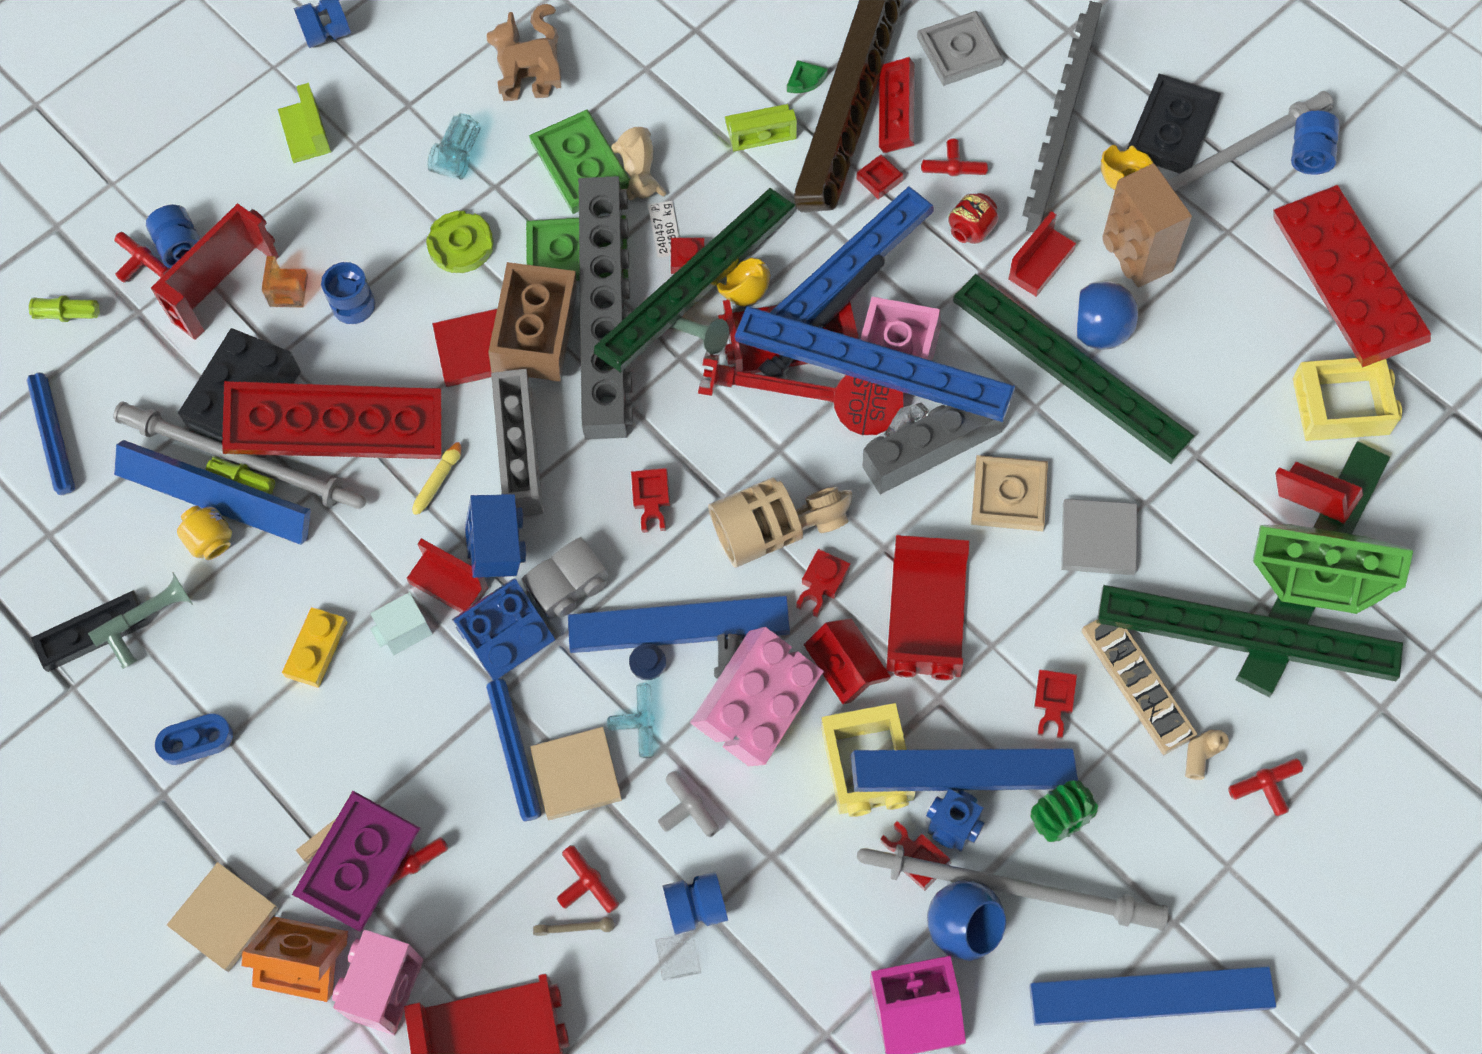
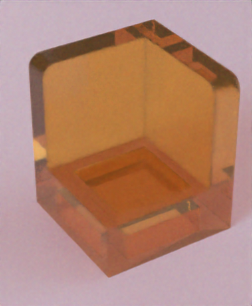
(283, 286)

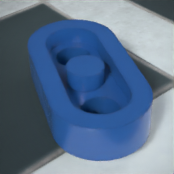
(195, 739)

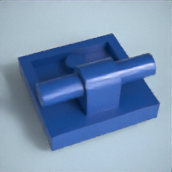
(503, 629)

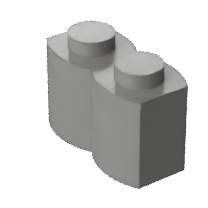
(565, 579)

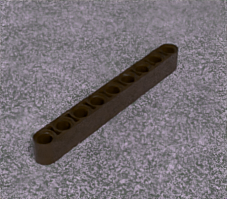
(846, 105)

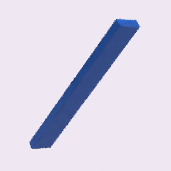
(875, 363)

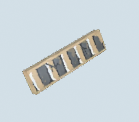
(1140, 686)

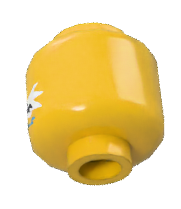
(204, 532)

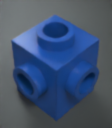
(953, 832)

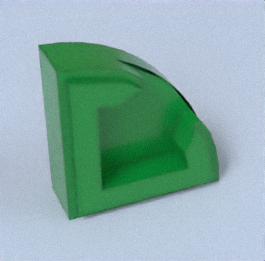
(806, 77)

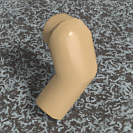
(1201, 749)

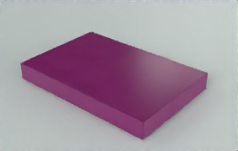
(356, 861)

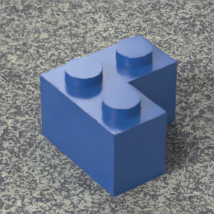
(493, 535)

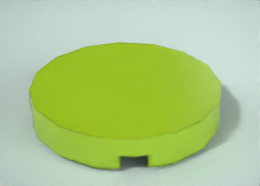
(460, 242)

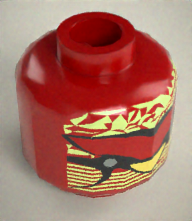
(973, 218)

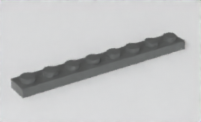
(1058, 126)

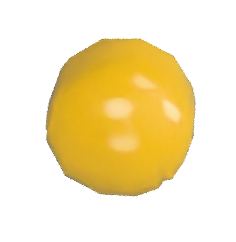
(1118, 164)
(746, 282)

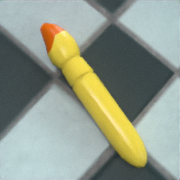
(437, 477)

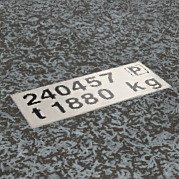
(663, 226)

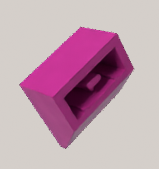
(918, 1006)

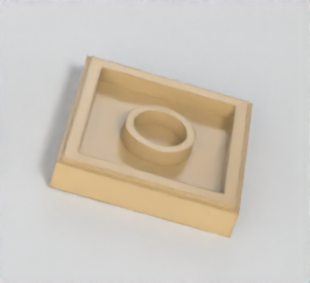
(1009, 493)
(575, 773)
(222, 916)

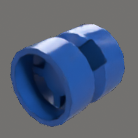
(312, 26)
(1315, 142)
(171, 232)
(348, 293)
(695, 903)

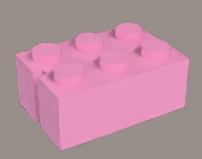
(757, 697)

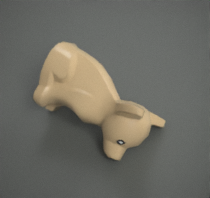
(637, 157)

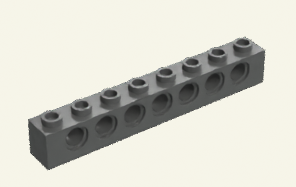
(597, 197)

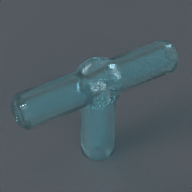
(643, 720)

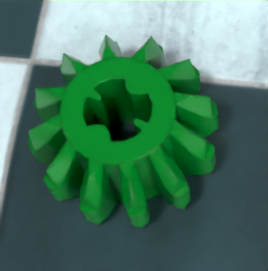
(1064, 811)

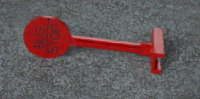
(858, 403)

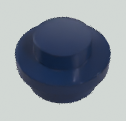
(647, 662)

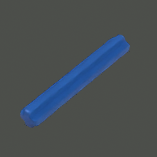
(50, 434)
(513, 750)

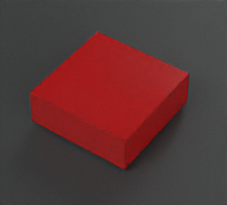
(879, 176)

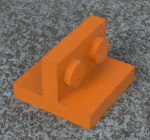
(295, 958)

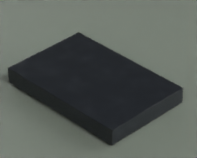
(1174, 123)

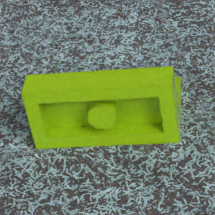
(304, 127)
(761, 127)

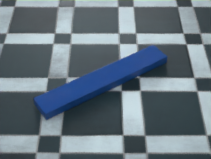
(875, 238)
(212, 490)
(675, 624)
(962, 769)
(1152, 996)

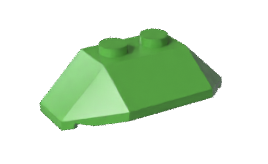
(1329, 567)

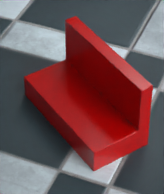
(1040, 257)
(1318, 491)
(446, 578)
(845, 659)

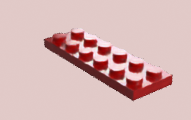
(1351, 276)
(331, 420)

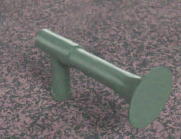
(713, 335)
(111, 630)

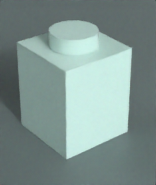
(399, 624)

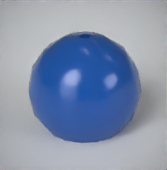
(1106, 315)
(966, 920)

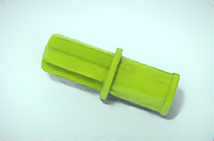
(63, 308)
(241, 474)

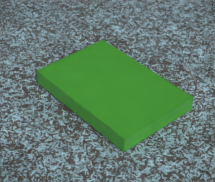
(575, 151)
(556, 245)

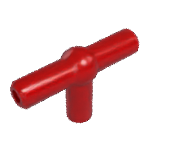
(953, 165)
(140, 256)
(1266, 780)
(413, 861)
(588, 880)

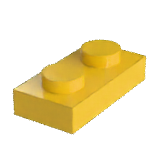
(314, 647)

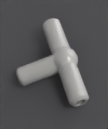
(690, 804)

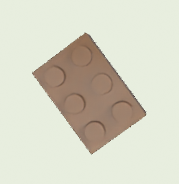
(1146, 225)
(533, 320)

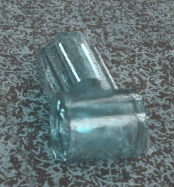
(453, 153)

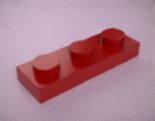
(896, 105)

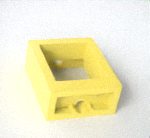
(1311, 403)
(856, 724)

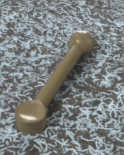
(606, 925)

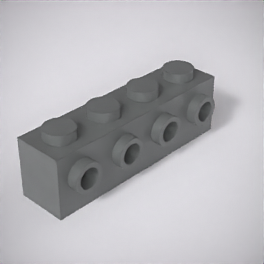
(924, 445)

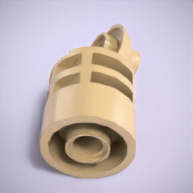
(774, 516)

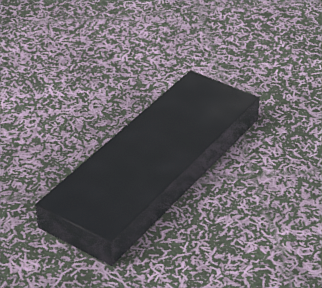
(71, 637)

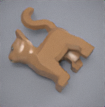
(528, 58)

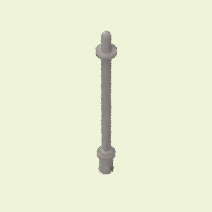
(1317, 102)
(151, 423)
(1123, 909)

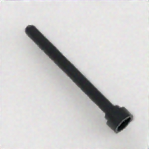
(779, 365)

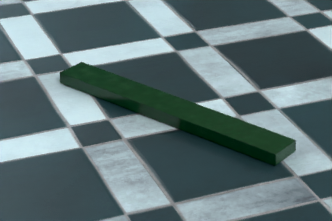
(694, 280)
(1074, 369)
(1363, 470)
(1250, 633)

